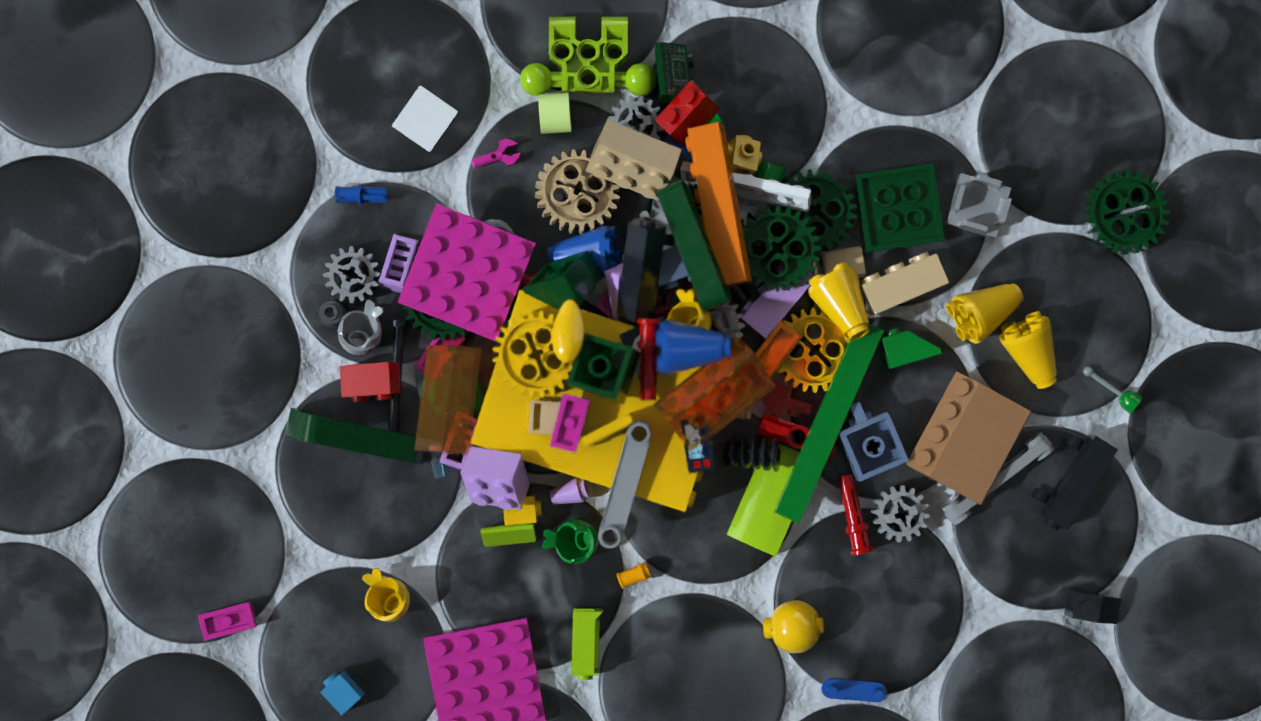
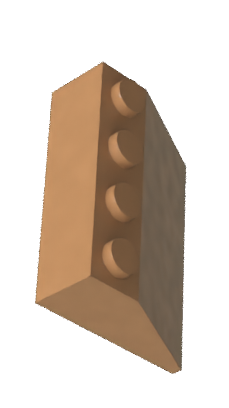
(968, 438)

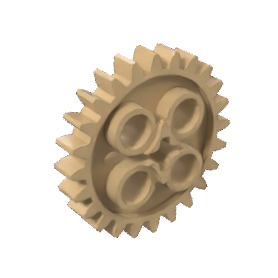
(567, 212)

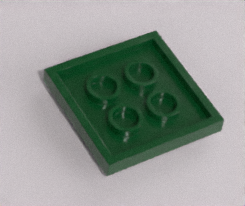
(899, 208)

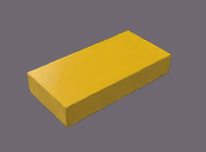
(607, 430)

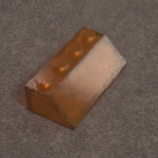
(716, 393)
(447, 399)

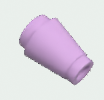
(570, 492)

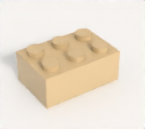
(633, 159)
(902, 283)

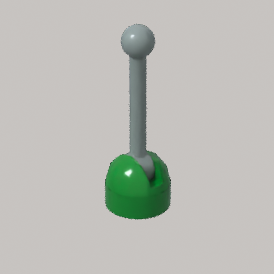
(1128, 400)

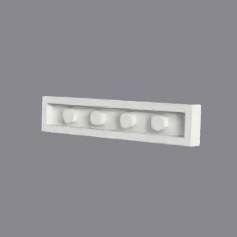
(764, 190)

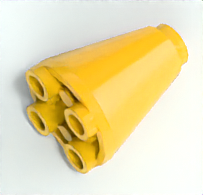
(841, 300)
(983, 310)
(1032, 348)

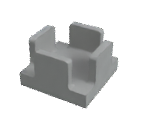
(979, 205)

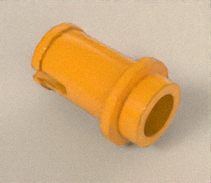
(634, 575)

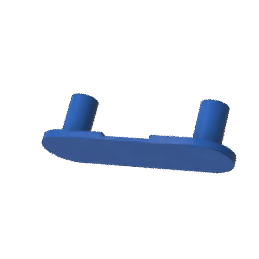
(854, 690)

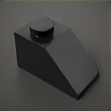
(1092, 607)

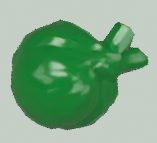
(574, 541)

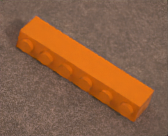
(718, 200)

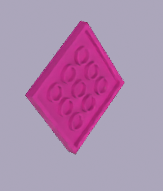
(466, 272)
(485, 673)

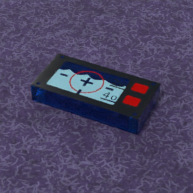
(702, 456)

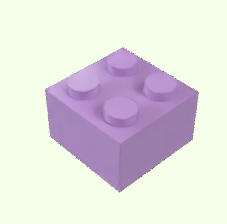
(495, 478)

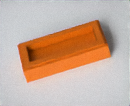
(777, 347)

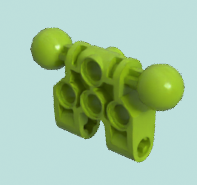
(538, 79)

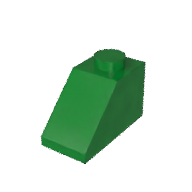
(905, 348)

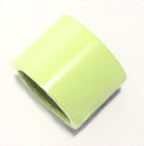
(554, 113)

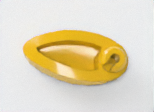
(568, 332)

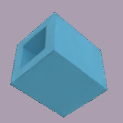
(341, 691)

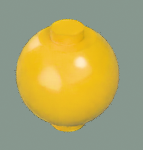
(794, 626)

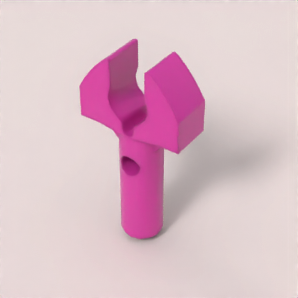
(498, 155)

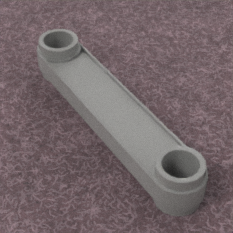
(1036, 448)
(624, 484)

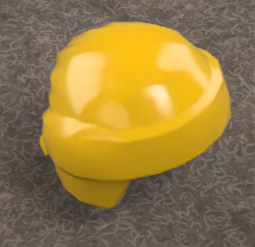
(690, 311)
(386, 598)

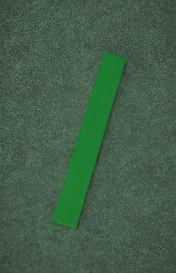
(827, 425)

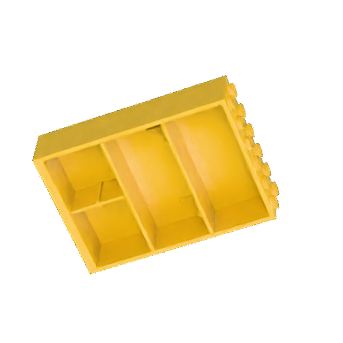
(506, 415)

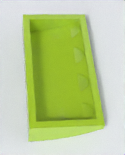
(755, 517)

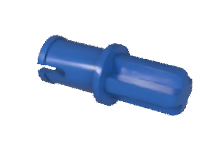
(361, 194)

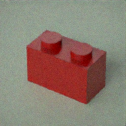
(686, 110)
(369, 380)

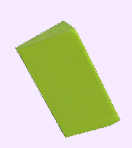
(508, 534)

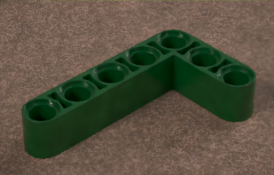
(693, 244)
(352, 436)

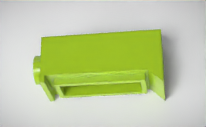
(585, 642)

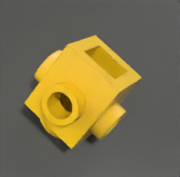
(744, 154)

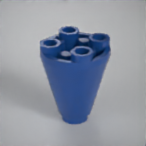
(598, 242)
(689, 347)

